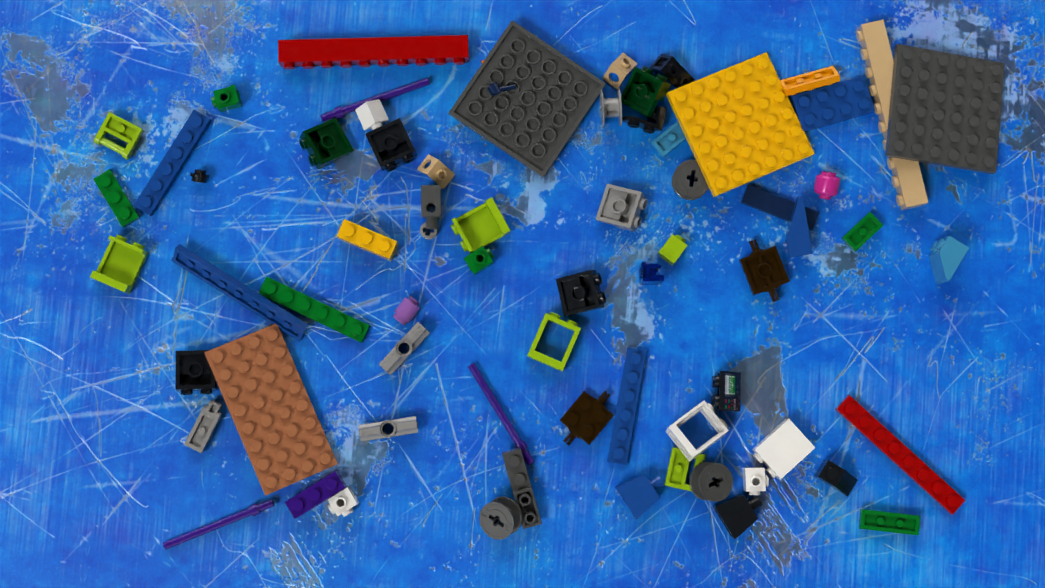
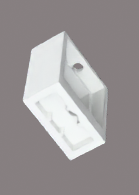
(683, 443)

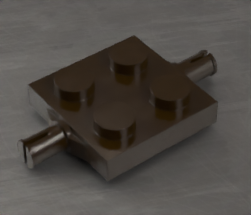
(764, 270)
(586, 418)

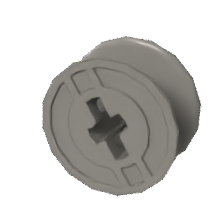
(611, 107)

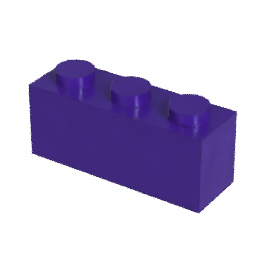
(316, 494)

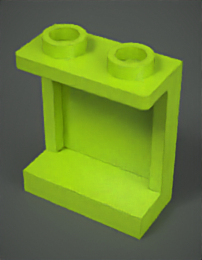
(480, 226)
(120, 264)

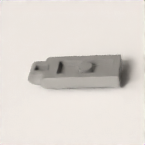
(204, 426)

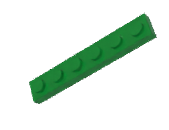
(314, 309)

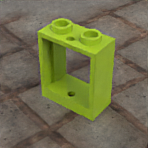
(555, 318)

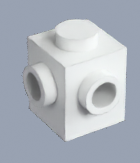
(372, 114)
(754, 480)
(342, 502)

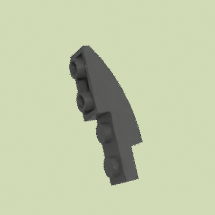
(521, 487)

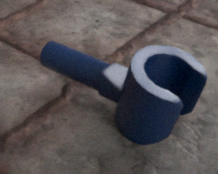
(495, 90)

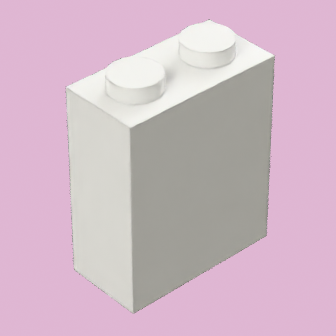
(782, 449)

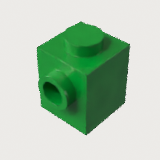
(479, 260)

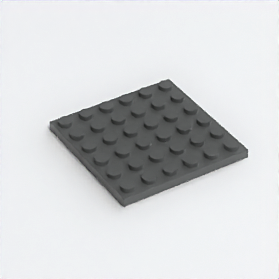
(945, 109)
(541, 111)

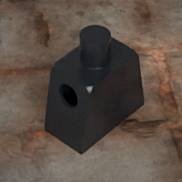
(737, 513)

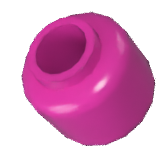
(826, 185)

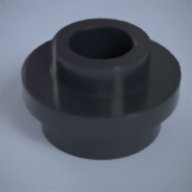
(199, 176)

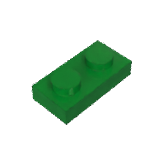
(862, 231)

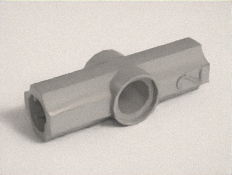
(395, 357)
(376, 430)

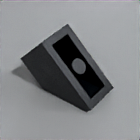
(836, 477)

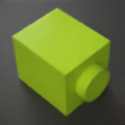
(672, 249)

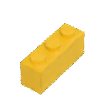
(367, 240)

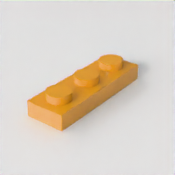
(810, 80)

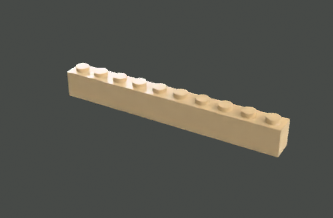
(879, 70)

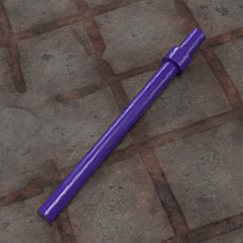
(340, 112)
(501, 414)
(254, 509)

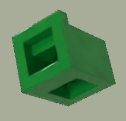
(232, 102)

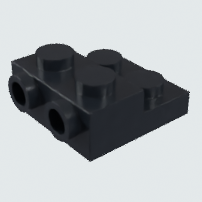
(391, 145)
(581, 292)
(194, 373)

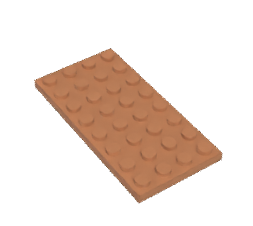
(270, 409)

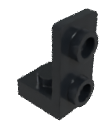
(670, 68)
(652, 124)

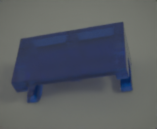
(648, 275)

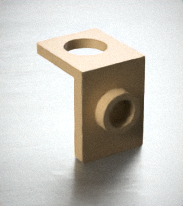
(622, 67)
(436, 171)

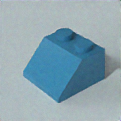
(946, 257)

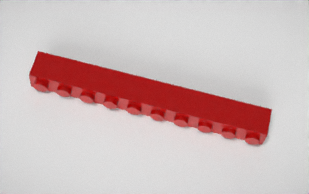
(373, 51)

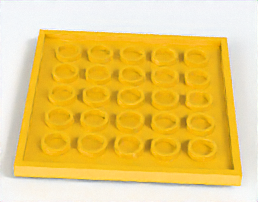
(739, 124)

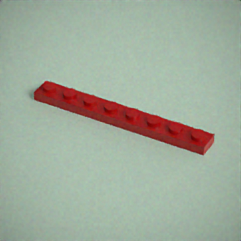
(900, 454)

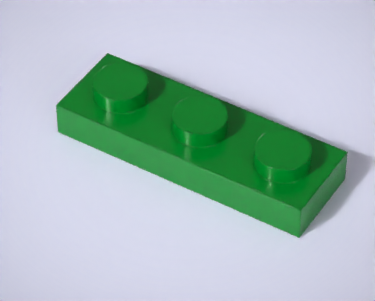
(116, 198)
(889, 522)

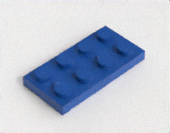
(833, 103)

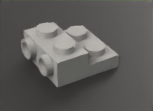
(621, 207)

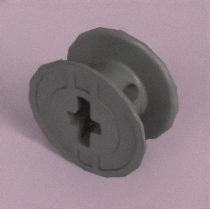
(681, 183)
(718, 488)
(500, 518)

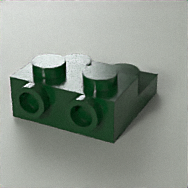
(644, 90)
(325, 143)

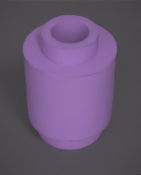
(406, 310)

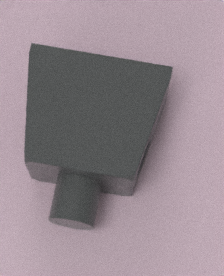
(431, 196)

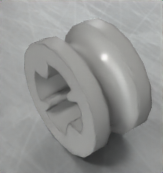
(432, 235)

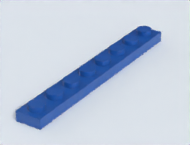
(239, 292)

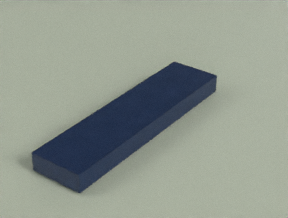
(775, 205)

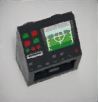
(727, 391)

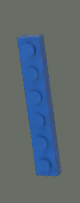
(172, 162)
(626, 406)

